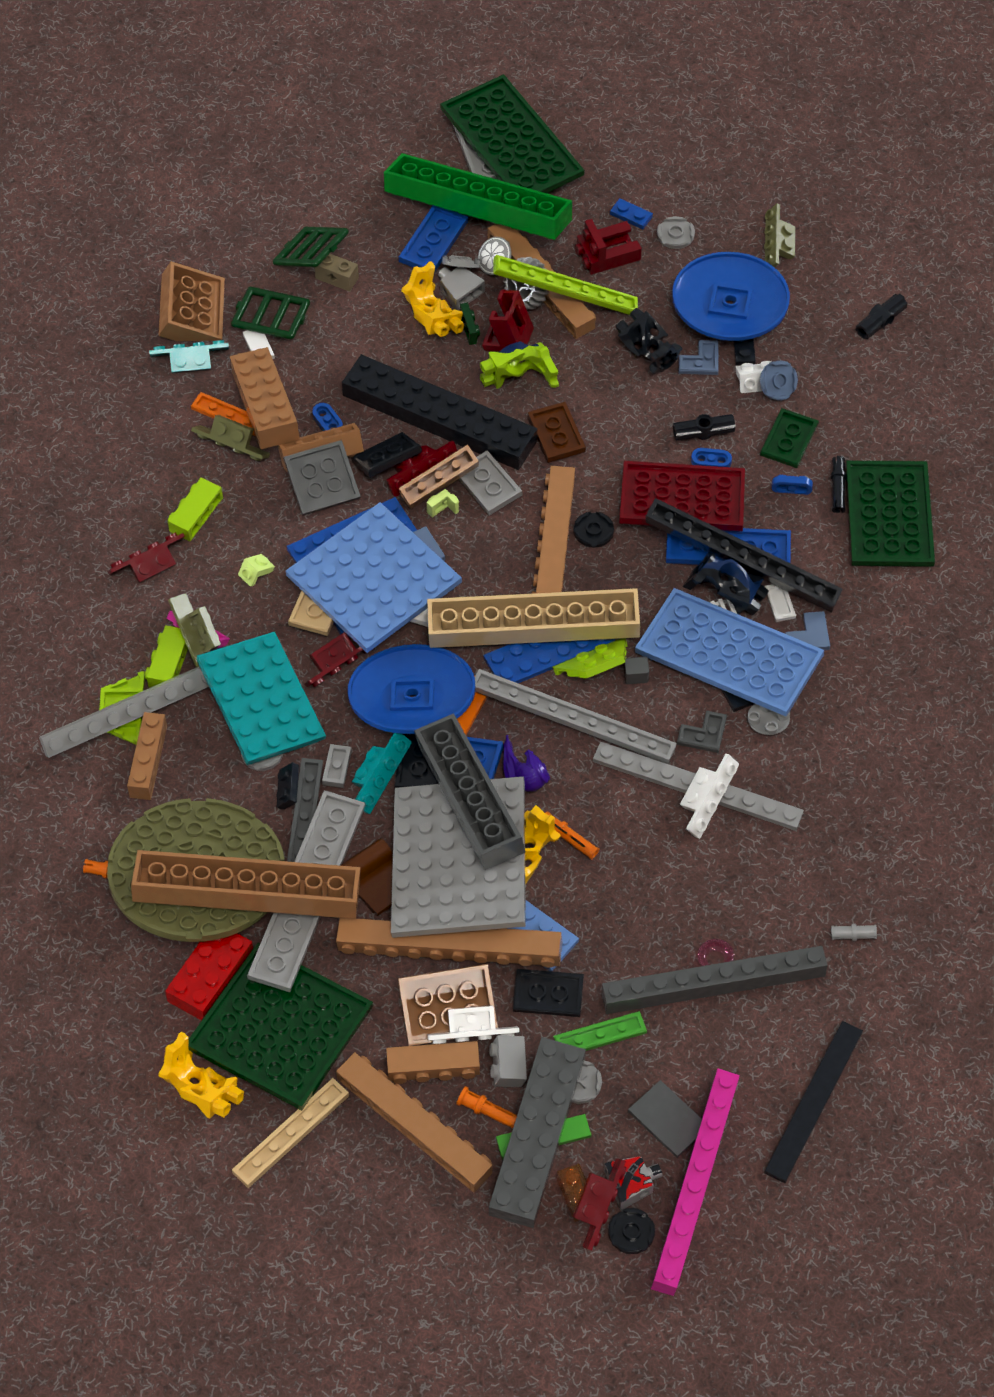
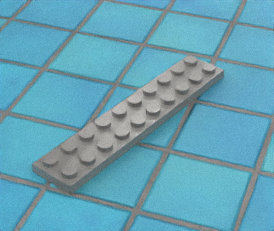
(290, 934)

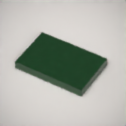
(789, 438)

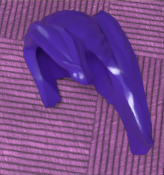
(533, 770)

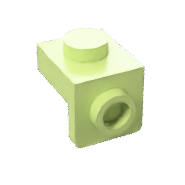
(441, 501)
(255, 567)

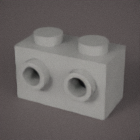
(508, 1061)

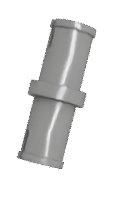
(854, 932)

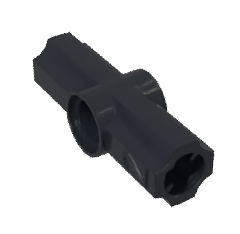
(881, 316)
(704, 427)

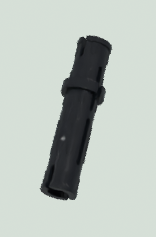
(838, 477)

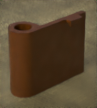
(375, 875)

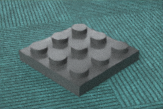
(321, 477)

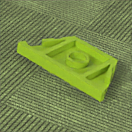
(595, 661)
(121, 690)

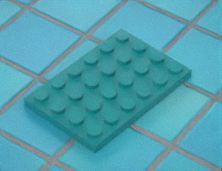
(261, 698)

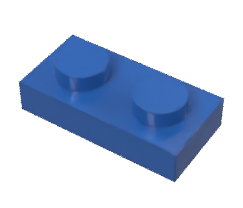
(631, 213)

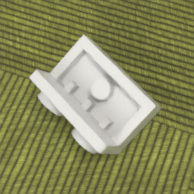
(749, 376)

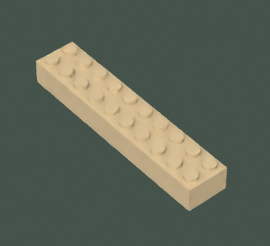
(533, 618)

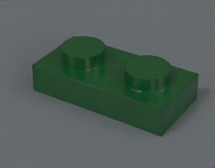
(472, 331)

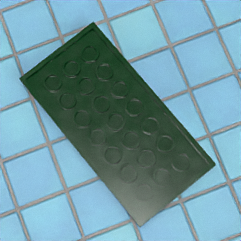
(511, 137)

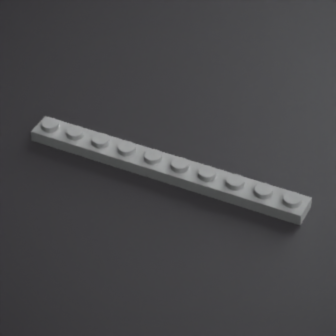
(123, 712)
(574, 716)
(680, 780)

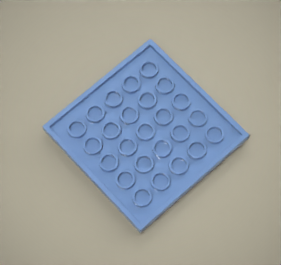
(373, 577)

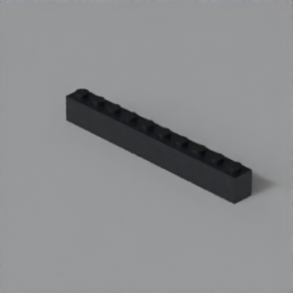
(746, 555)

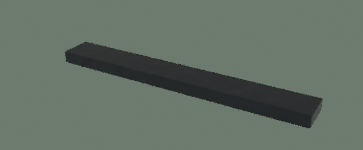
(813, 1102)

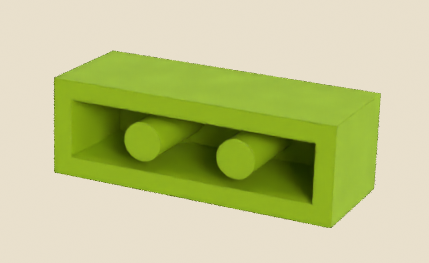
(195, 508)
(168, 657)

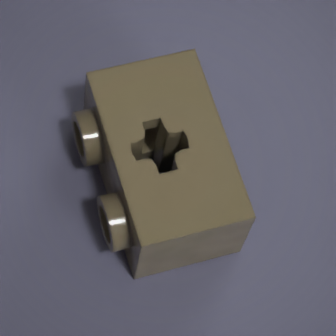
(337, 272)

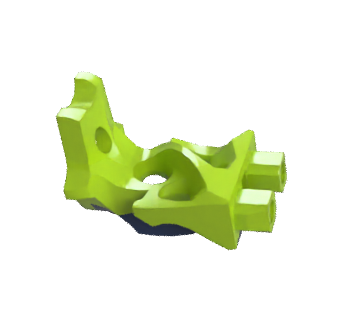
(508, 364)

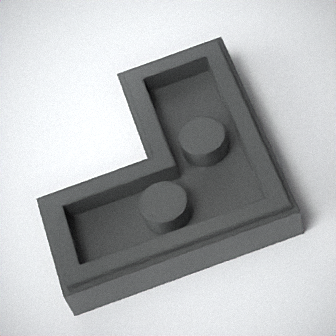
(704, 738)

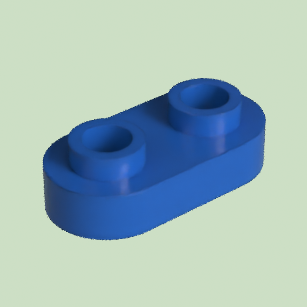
(327, 421)
(711, 457)
(792, 484)

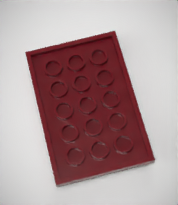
(701, 491)

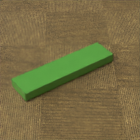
(605, 1032)
(575, 1129)

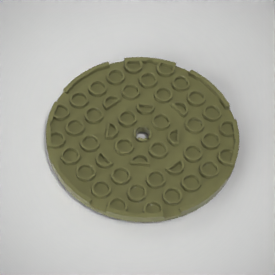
(189, 828)

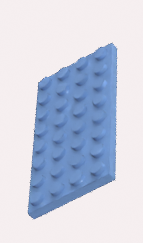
(730, 651)

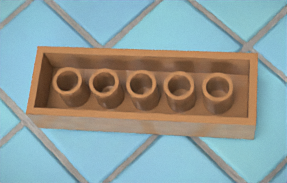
(264, 398)

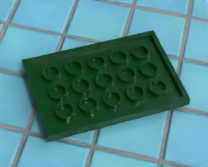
(889, 513)

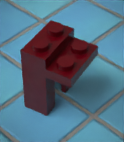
(593, 246)
(511, 327)

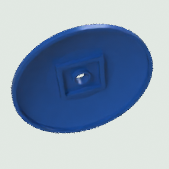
(719, 277)
(385, 680)

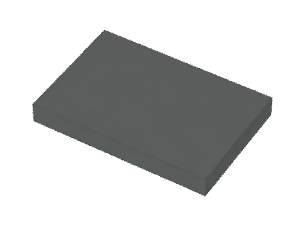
(667, 1118)

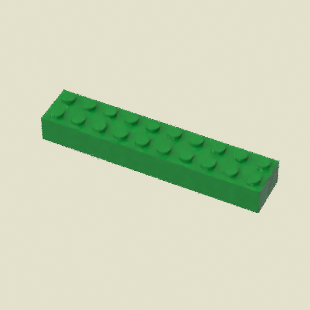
(478, 196)

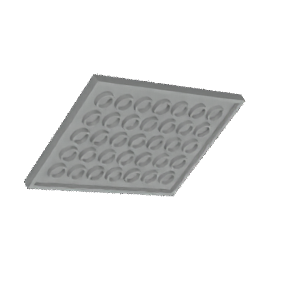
(438, 874)

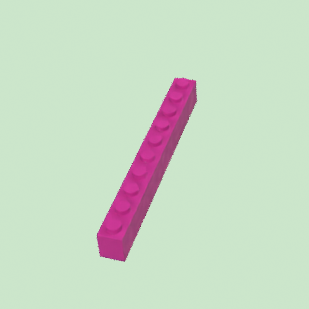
(695, 1182)

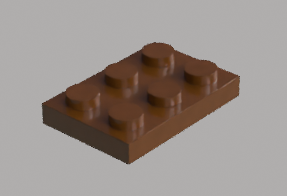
(556, 432)

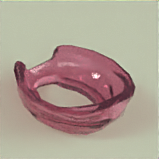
(715, 945)

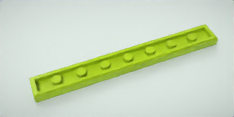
(564, 285)

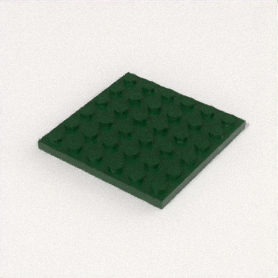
(280, 1036)

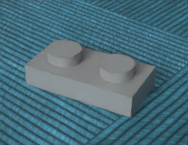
(336, 765)

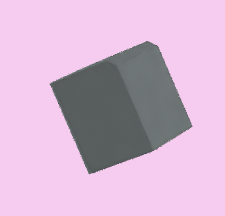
(636, 670)

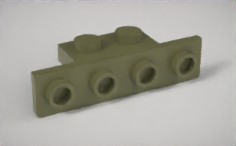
(778, 237)
(232, 434)
(194, 626)

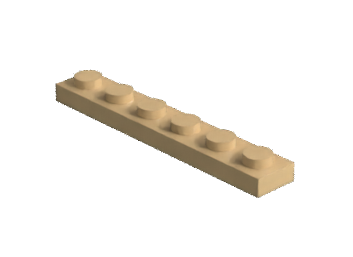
(290, 1133)

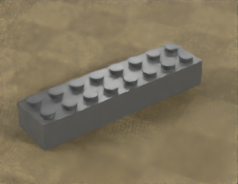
(469, 792)
(537, 1132)

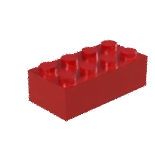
(207, 974)

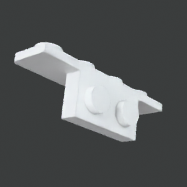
(706, 794)
(471, 1022)

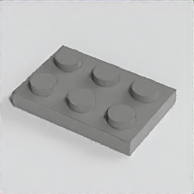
(490, 484)

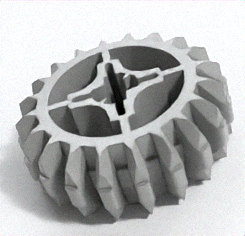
(530, 294)

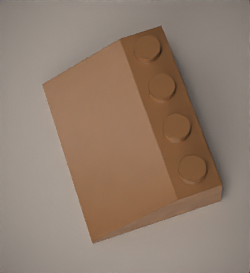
(191, 304)
(430, 995)

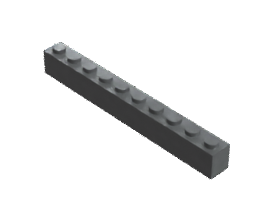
(714, 979)

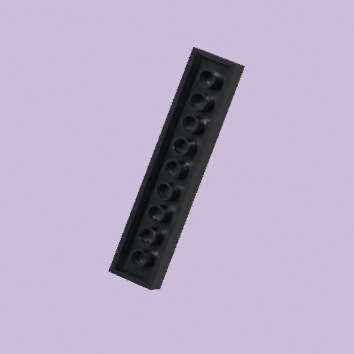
(439, 411)

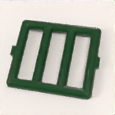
(306, 260)
(273, 329)

